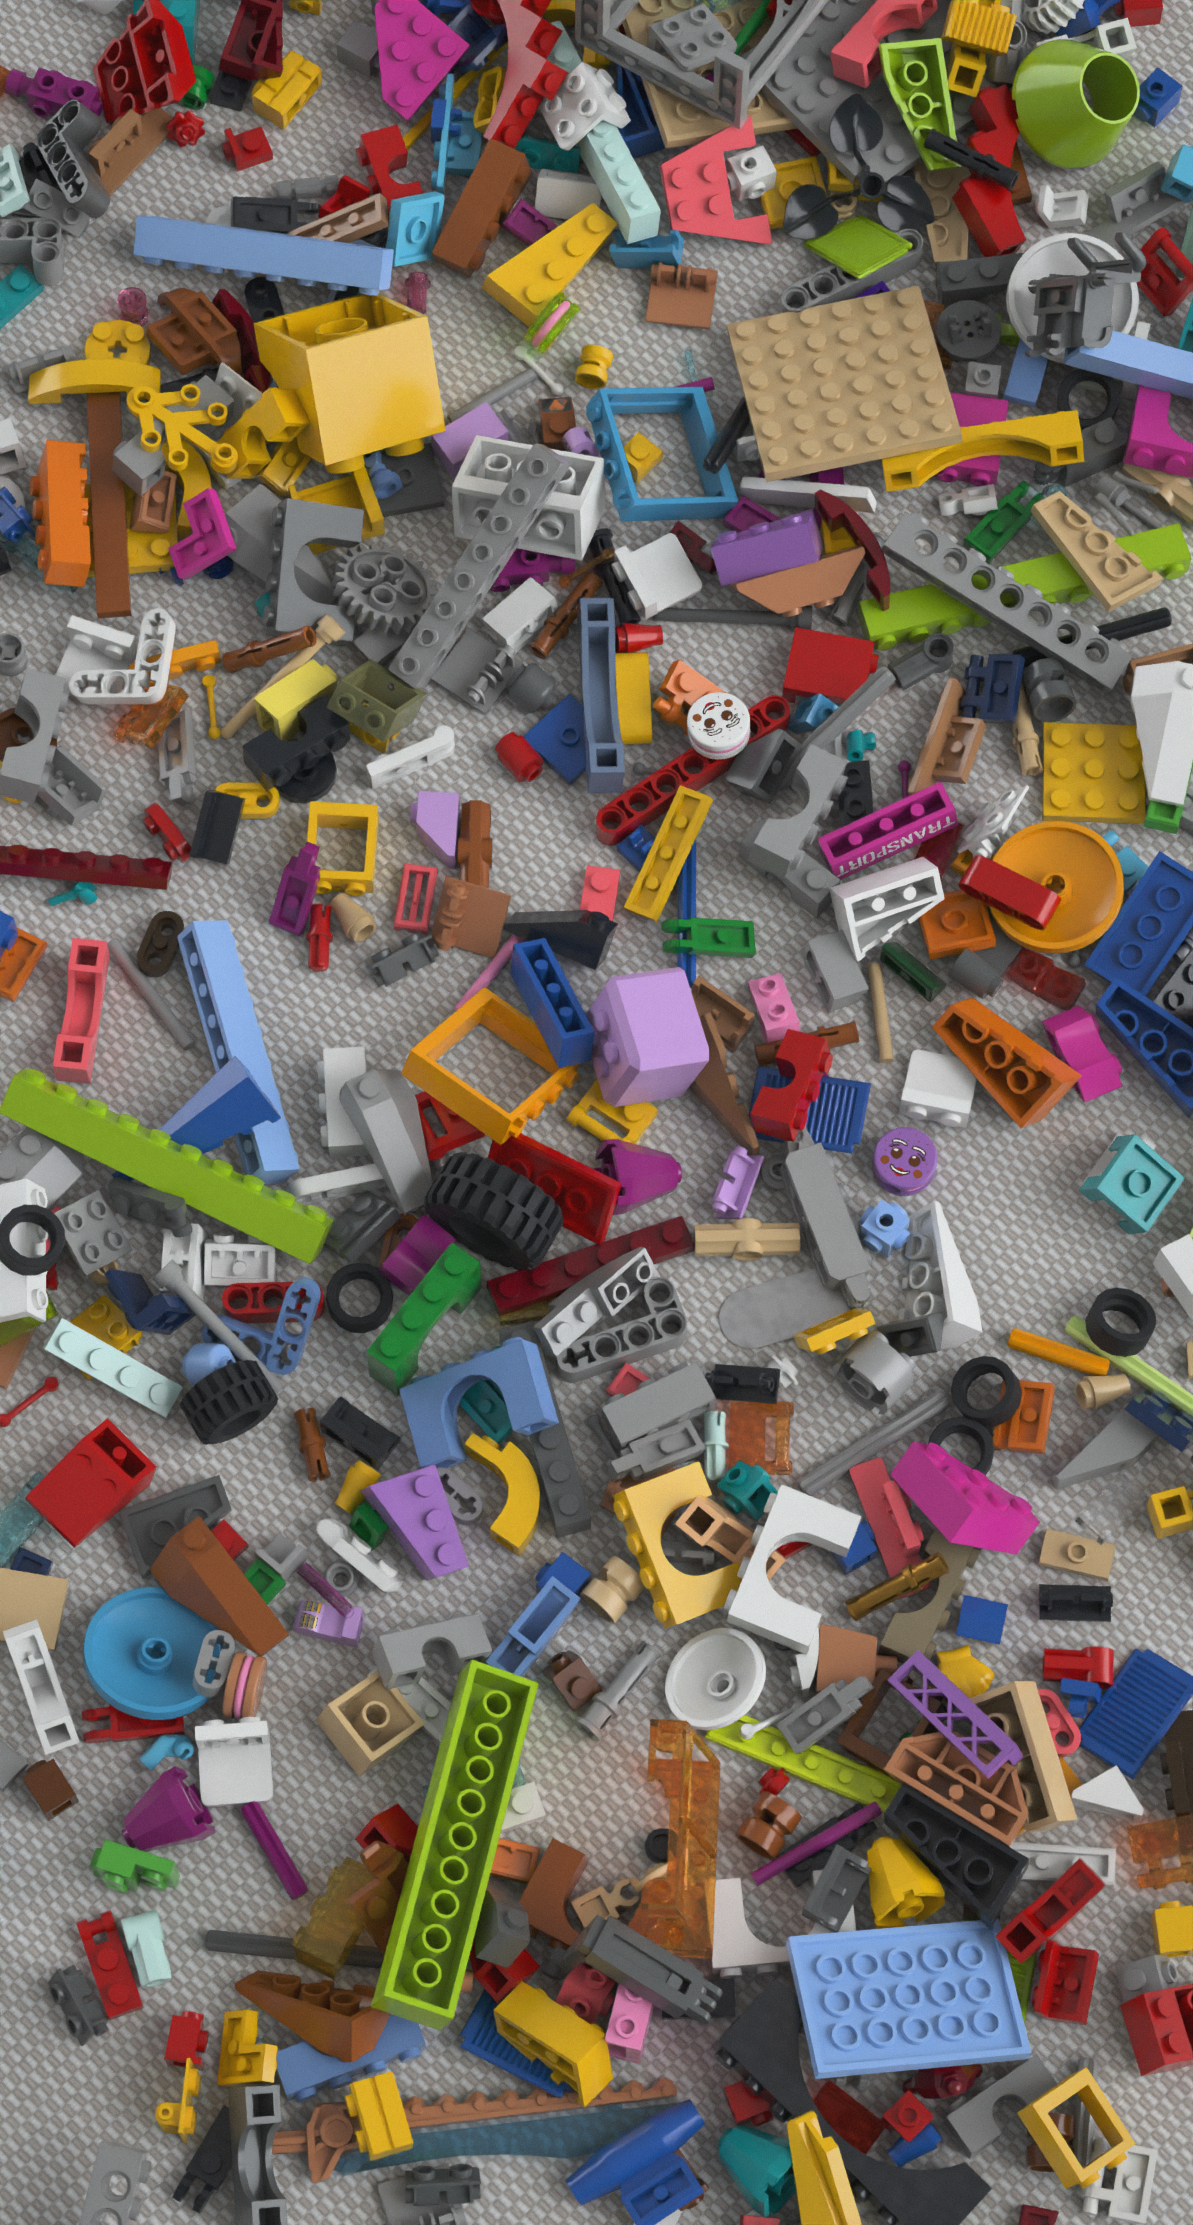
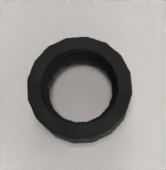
(1080, 375)
(39, 1216)
(350, 1273)
(1112, 1340)
(971, 1371)
(972, 1428)

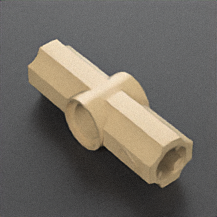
(1173, 490)
(747, 1239)

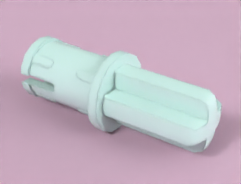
(715, 1446)

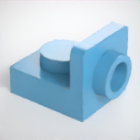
(811, 713)

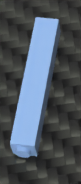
(1138, 363)

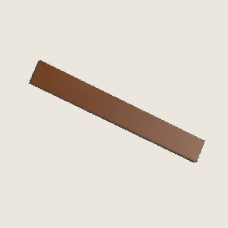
(108, 507)

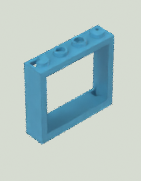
(701, 435)

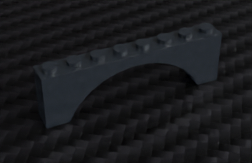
(766, 2054)

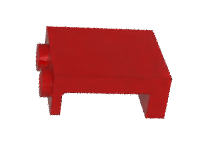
(827, 665)

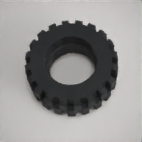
(494, 1211)

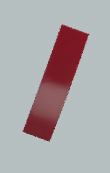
(233, 311)
(837, 515)

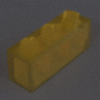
(333, 1925)

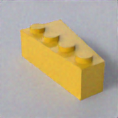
(550, 264)

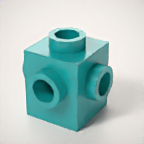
(746, 1489)

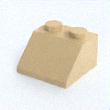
(369, 1723)

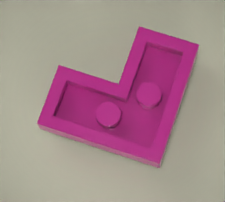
(210, 536)

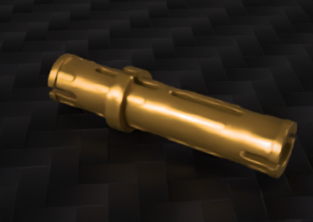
(910, 1579)

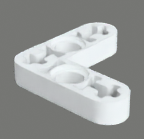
(134, 679)

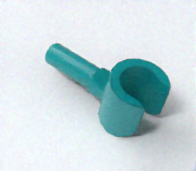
(81, 890)

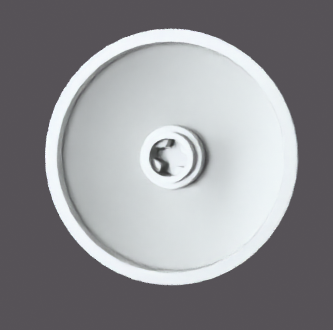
(1055, 257)

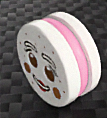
(718, 725)

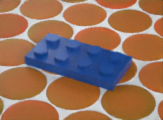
(1147, 927)

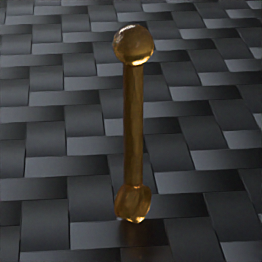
(565, 581)

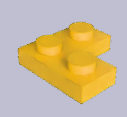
(240, 2059)

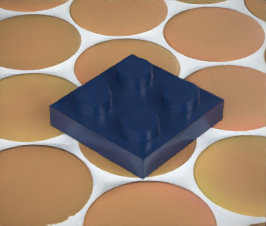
(1155, 1413)

